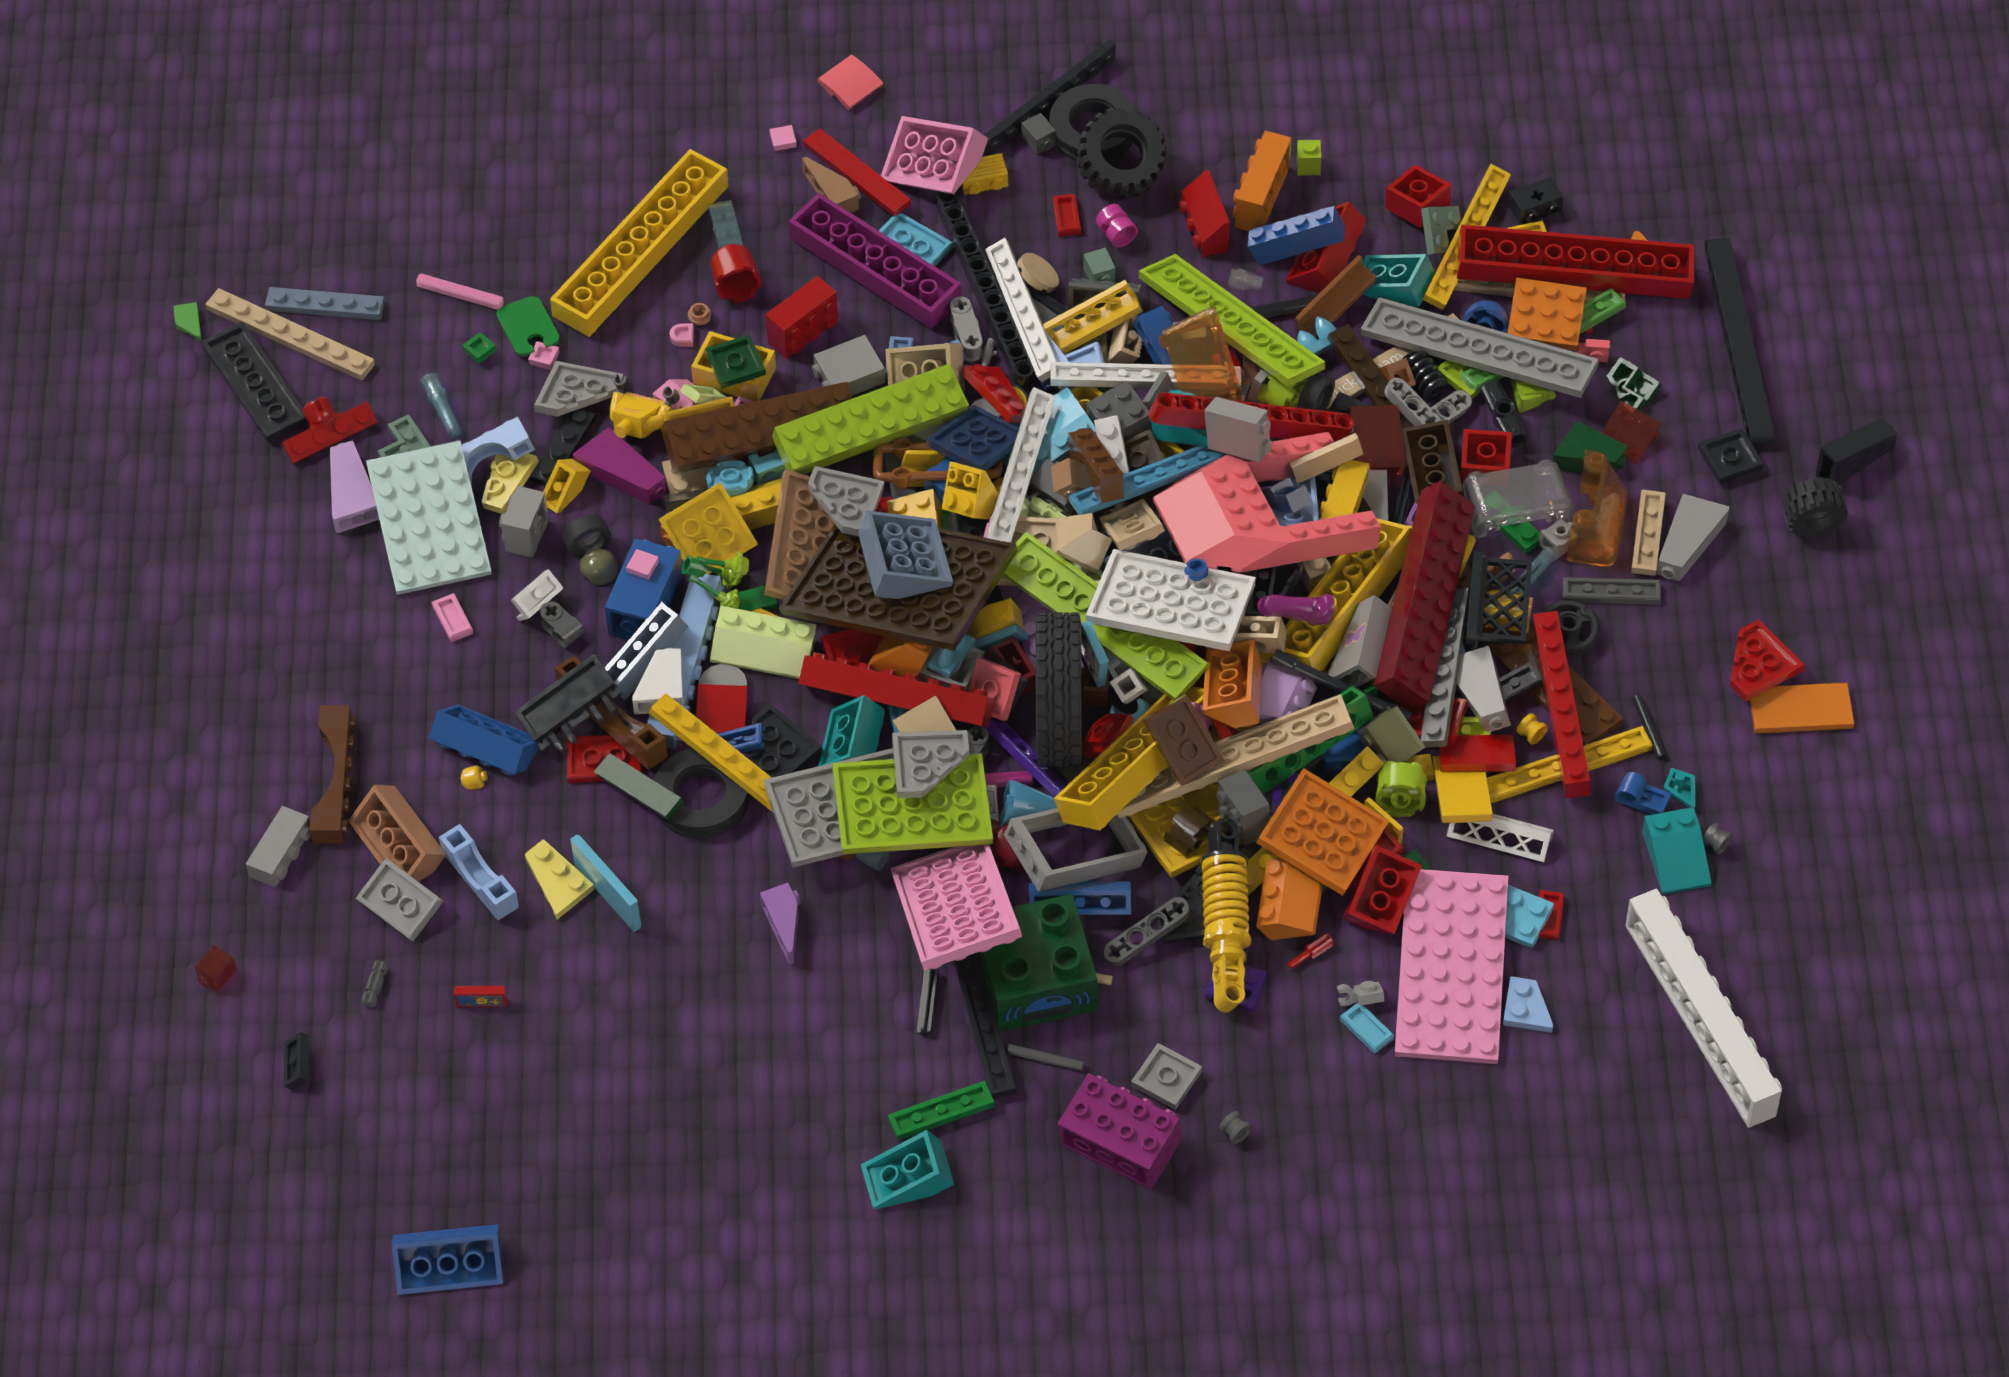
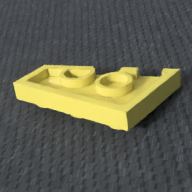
(505, 478)
(558, 878)

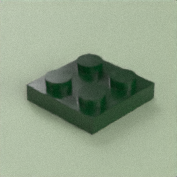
(735, 361)

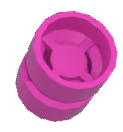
(1116, 225)

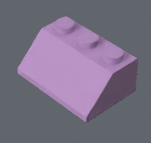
(1283, 692)

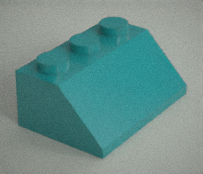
(852, 730)

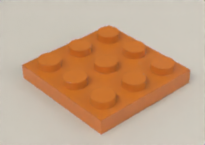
(1547, 312)

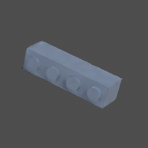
(656, 633)

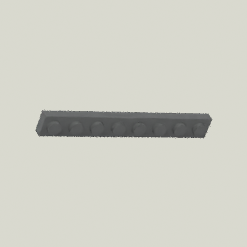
(1440, 707)

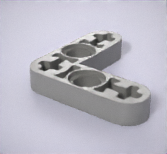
(1428, 414)

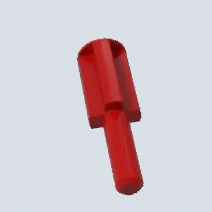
(1313, 950)

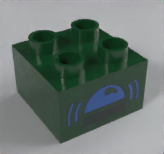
(1045, 970)

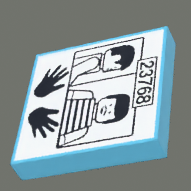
(1094, 653)

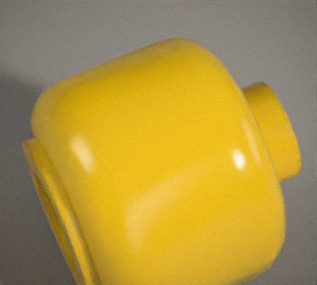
(473, 777)

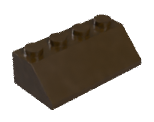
(1431, 457)

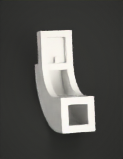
(1125, 680)

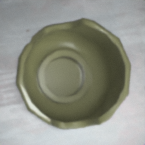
(599, 566)

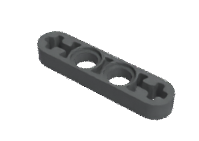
(1144, 928)

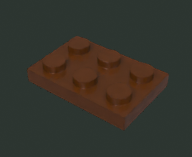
(1183, 739)

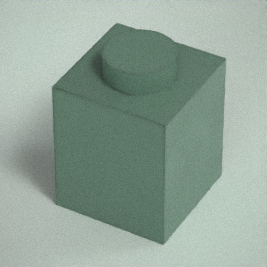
(1099, 266)

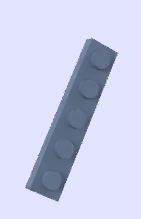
(325, 303)

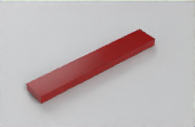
(857, 172)

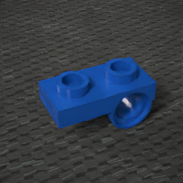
(1639, 795)

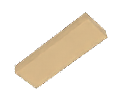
(1326, 458)

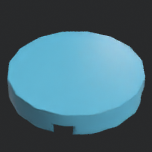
(733, 476)

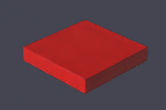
(722, 706)

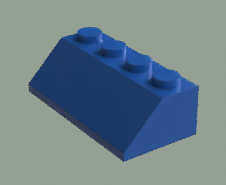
(483, 739)
(447, 1259)

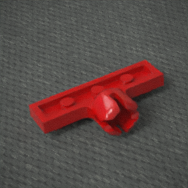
(327, 428)

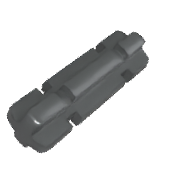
(374, 983)

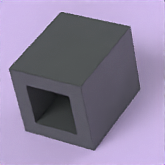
(1038, 134)

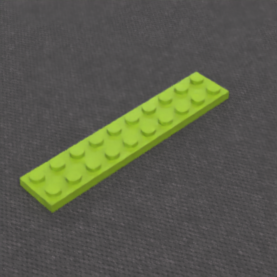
(1241, 325)
(1067, 589)

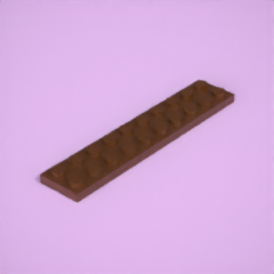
(1593, 712)

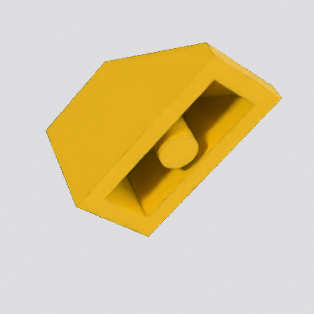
(565, 483)

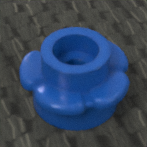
(1196, 569)

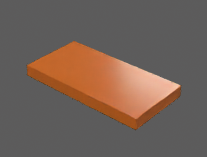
(1802, 708)

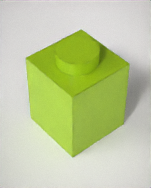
(1308, 157)

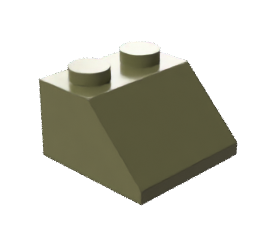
(1390, 736)

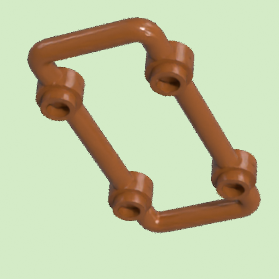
(903, 476)

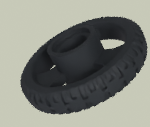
(1573, 621)

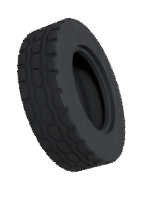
(1058, 689)

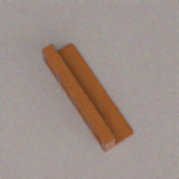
(1336, 296)

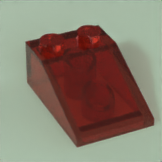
(1379, 437)

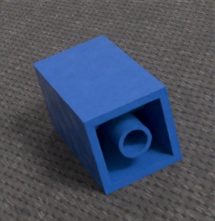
(636, 598)

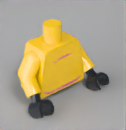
(638, 414)

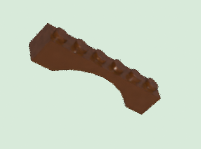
(636, 737)
(328, 815)

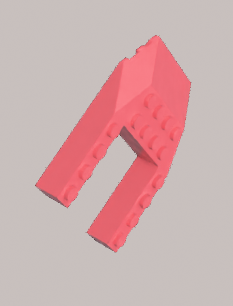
(1228, 522)

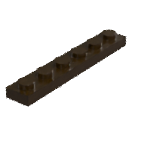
(1362, 368)

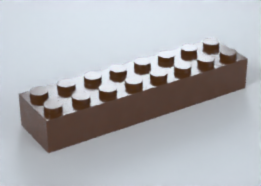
(741, 429)

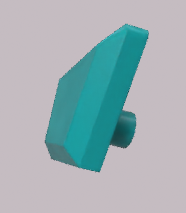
(1681, 787)

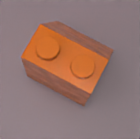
(900, 656)

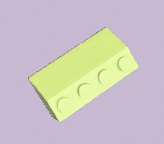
(762, 642)

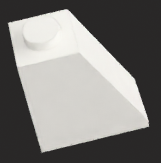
(661, 677)

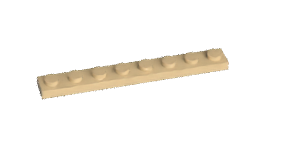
(290, 334)

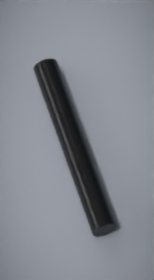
(1649, 727)

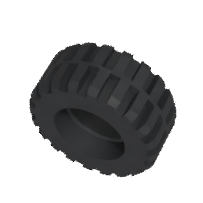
(1131, 127)

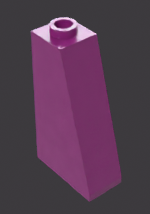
(621, 467)

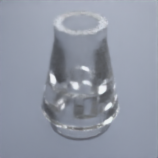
(1244, 280)

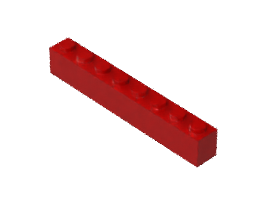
(893, 690)
(1561, 704)

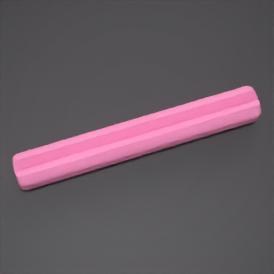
(460, 291)

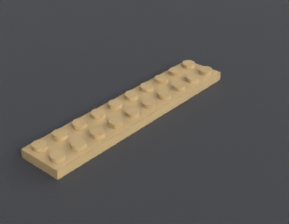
(1252, 749)

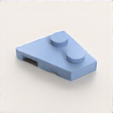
(1526, 1006)

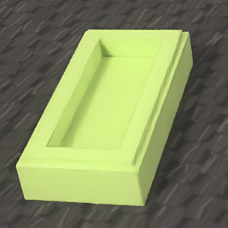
(701, 394)

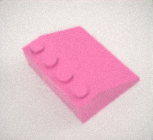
(933, 154)

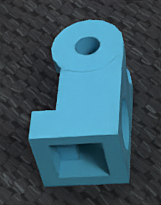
(766, 467)

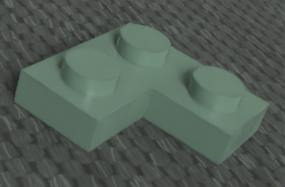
(1436, 224)
(407, 437)

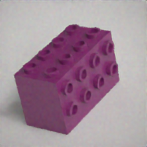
(1120, 1130)

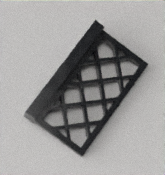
(1478, 593)

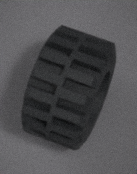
(1815, 508)

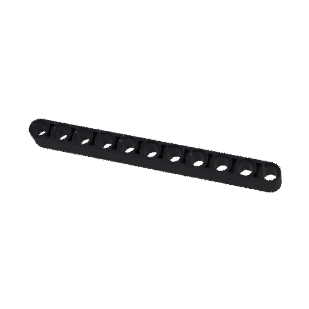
(986, 289)
(1739, 341)

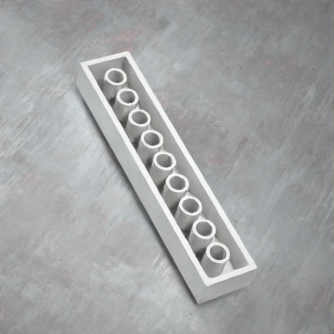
(1703, 1008)

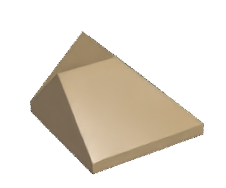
(1080, 542)

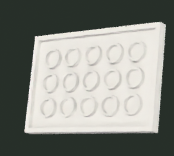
(1161, 601)

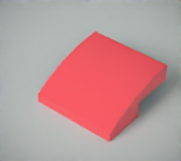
(850, 82)

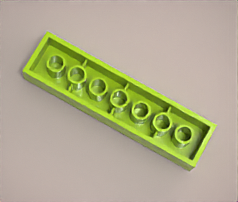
(870, 420)

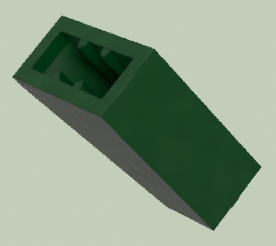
(1581, 438)

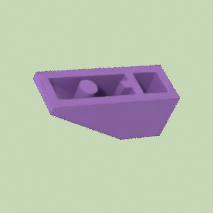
(781, 910)

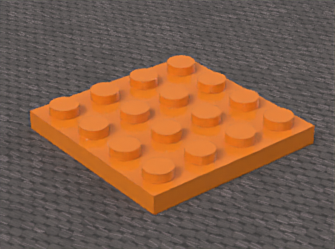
(1322, 831)

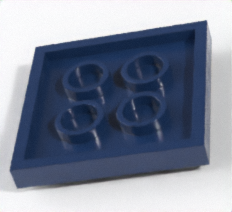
(975, 438)

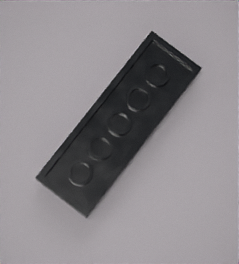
(254, 381)

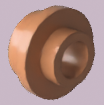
(699, 309)

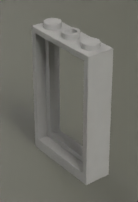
(1038, 869)

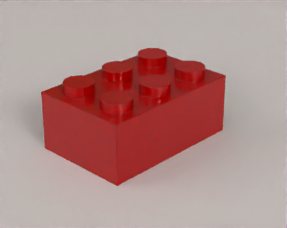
(802, 317)

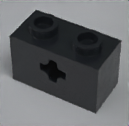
(1535, 201)

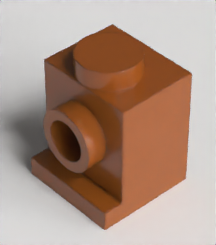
(1399, 369)

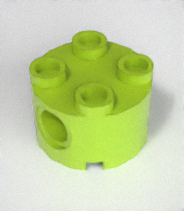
(1279, 394)
(1401, 788)

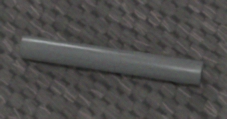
(1045, 1057)

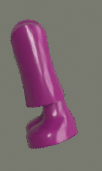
(1314, 610)

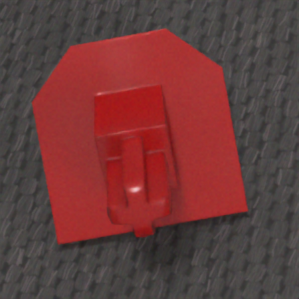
(1104, 733)

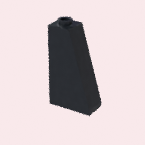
(1855, 451)

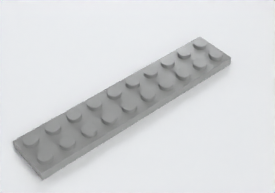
(1480, 347)

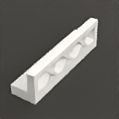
(1507, 825)

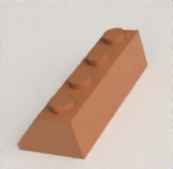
(396, 832)

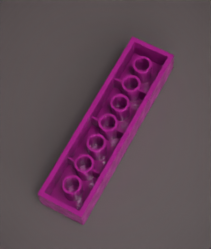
(874, 260)

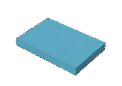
(917, 238)

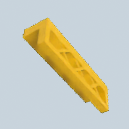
(1096, 319)

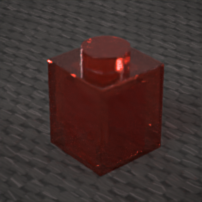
(215, 968)

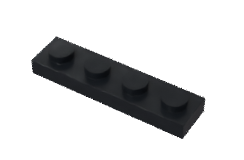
(564, 444)

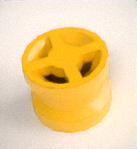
(1532, 729)

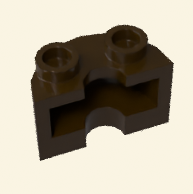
(1188, 830)

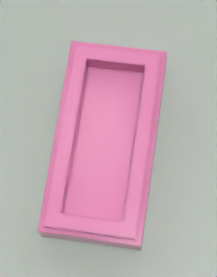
(452, 617)

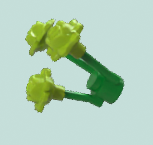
(731, 573)

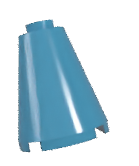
(1022, 801)

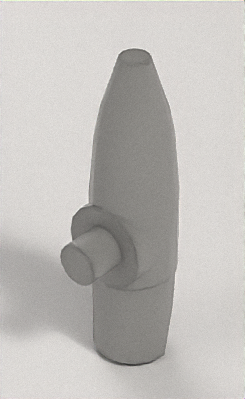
(988, 352)

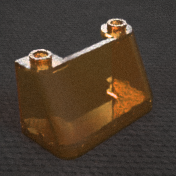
(1201, 356)
(1598, 532)

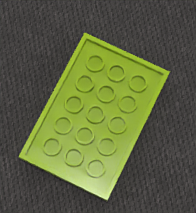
(878, 821)

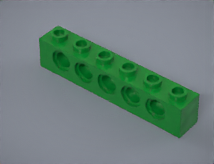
(1272, 773)

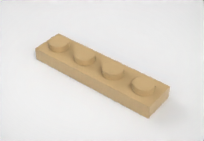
(1648, 532)

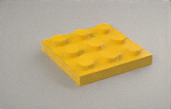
(708, 527)

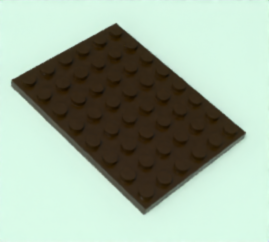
(840, 592)

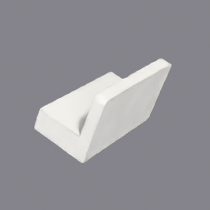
(536, 594)

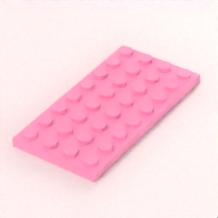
(955, 904)
(1452, 967)

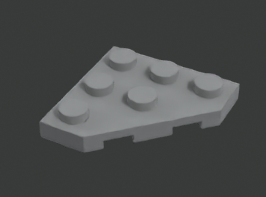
(573, 388)
(845, 496)
(926, 759)

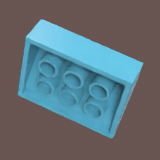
(1064, 418)

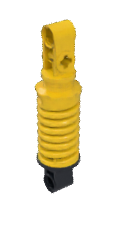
(1226, 913)

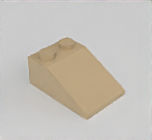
(912, 361)

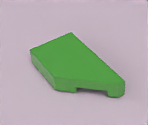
(188, 319)

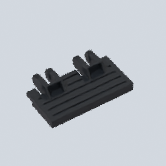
(568, 701)

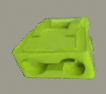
(1530, 395)

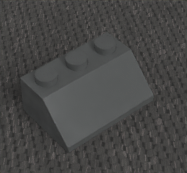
(1084, 289)

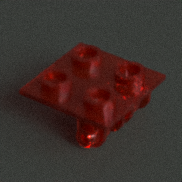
(1632, 429)

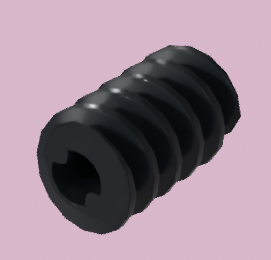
(1426, 375)

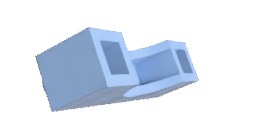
(504, 440)
(466, 859)

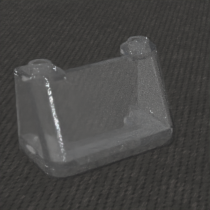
(1517, 496)

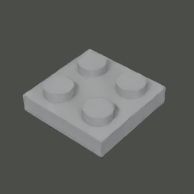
(1166, 1076)

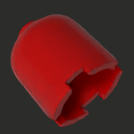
(735, 273)

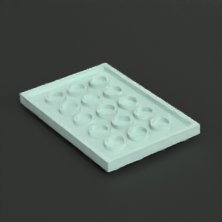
(428, 517)

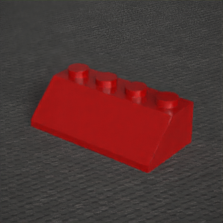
(1319, 267)

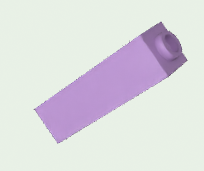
(350, 489)

